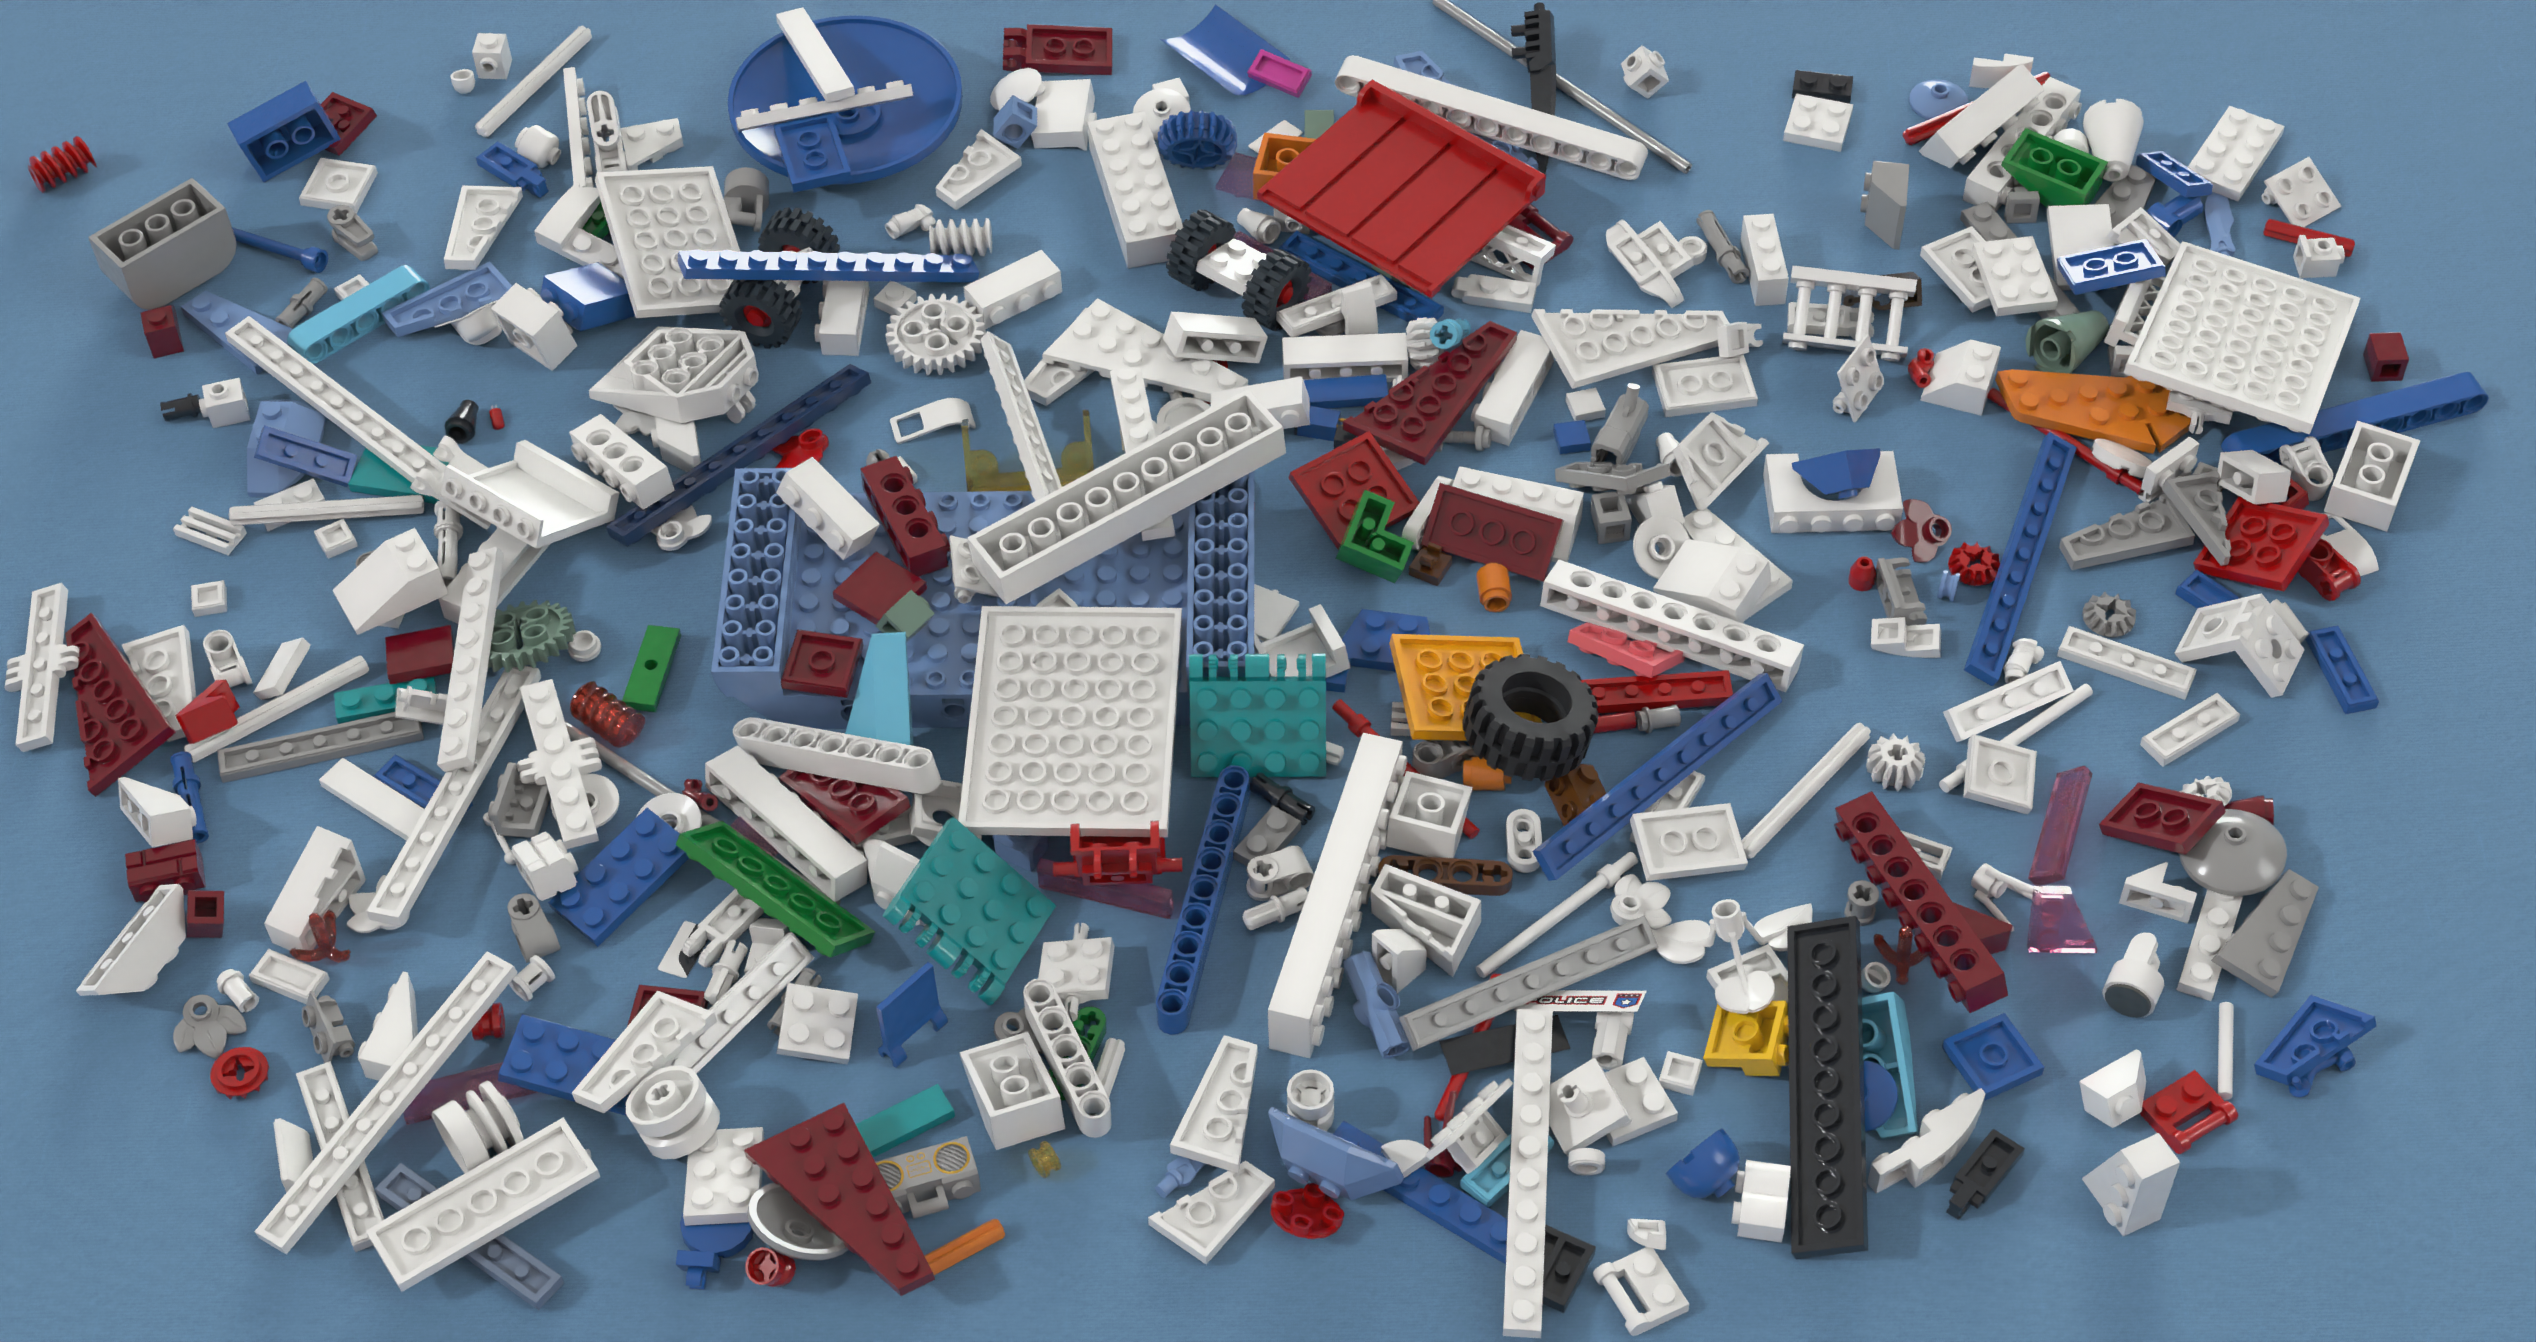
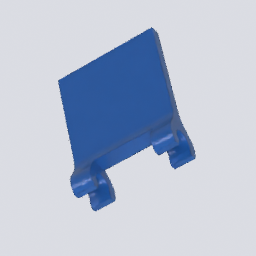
(908, 1011)

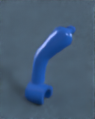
(2302, 1085)

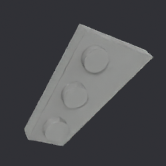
(1604, 476)

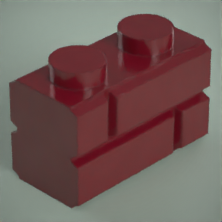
(165, 865)

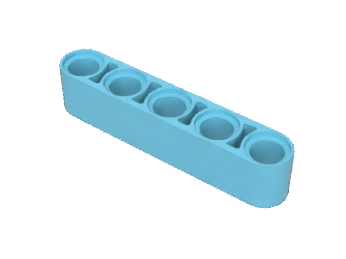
(355, 315)

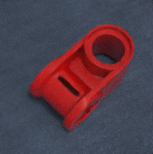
(2325, 571)

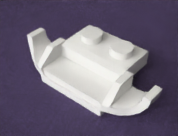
(1650, 259)

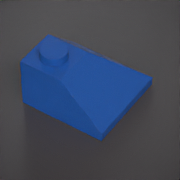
(1841, 471)

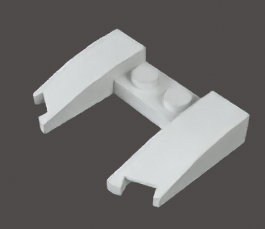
(563, 230)

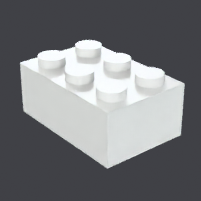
(2372, 476)

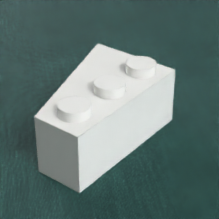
(1428, 911)

